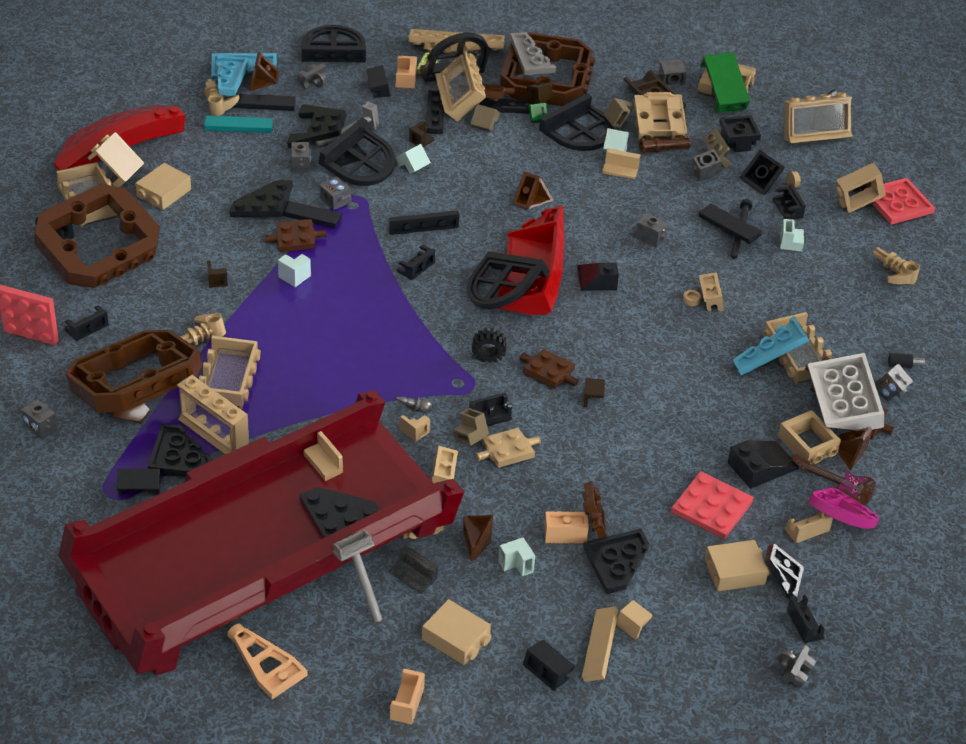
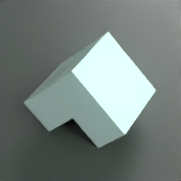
(616, 140)
(413, 159)
(790, 237)
(294, 270)
(518, 555)

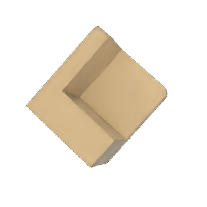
(414, 428)
(632, 619)

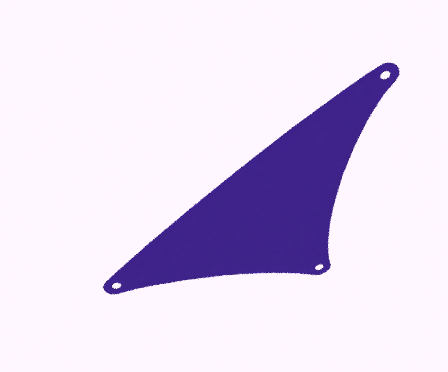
(321, 343)

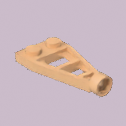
(278, 679)

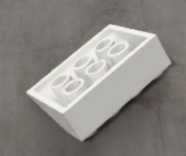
(847, 393)

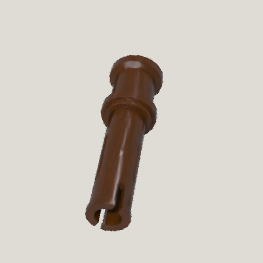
(656, 144)

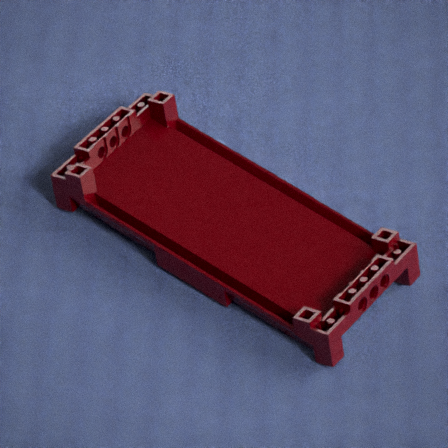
(242, 534)

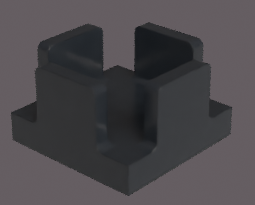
(741, 131)

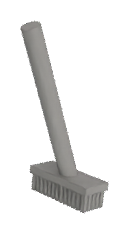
(369, 113)
(351, 548)

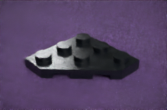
(263, 202)
(176, 452)
(335, 510)
(616, 558)

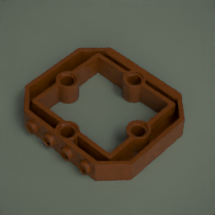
(555, 49)
(63, 253)
(89, 379)

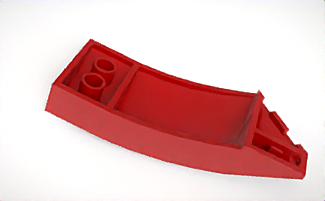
(131, 125)
(539, 240)

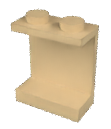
(117, 157)

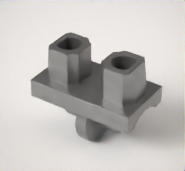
(315, 76)
(794, 663)

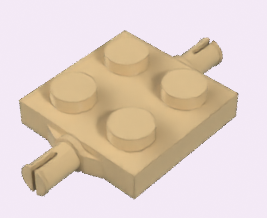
(508, 447)

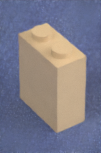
(163, 186)
(736, 565)
(456, 632)

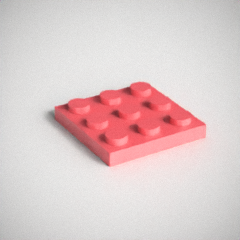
(902, 202)
(28, 315)
(712, 505)

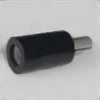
(904, 360)

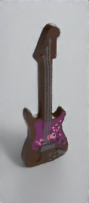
(857, 487)

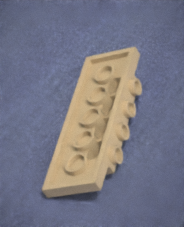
(432, 38)

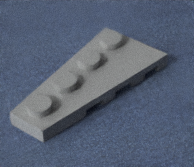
(529, 56)

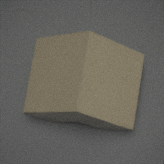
(618, 112)
(485, 117)
(472, 427)

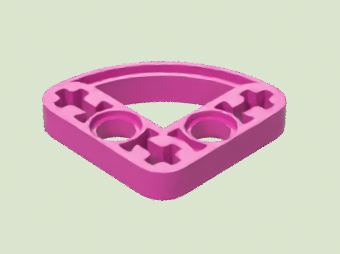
(843, 508)

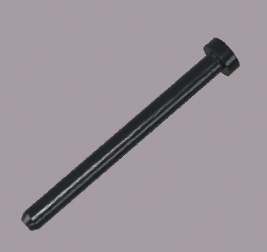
(746, 205)

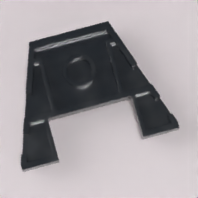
(324, 125)

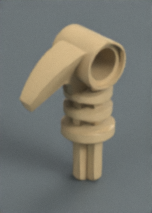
(216, 102)
(906, 270)
(210, 326)

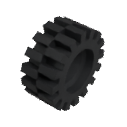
(489, 353)

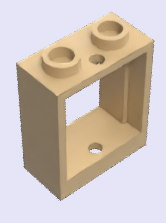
(856, 179)
(789, 435)

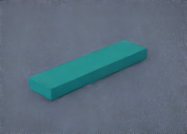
(239, 124)

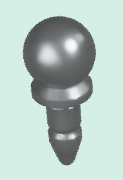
(422, 405)

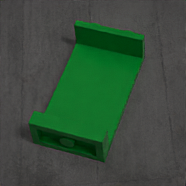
(726, 82)

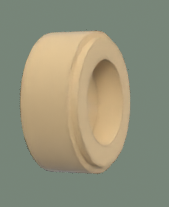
(793, 178)
(692, 298)

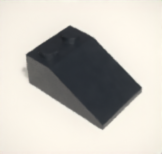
(760, 461)

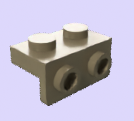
(715, 141)

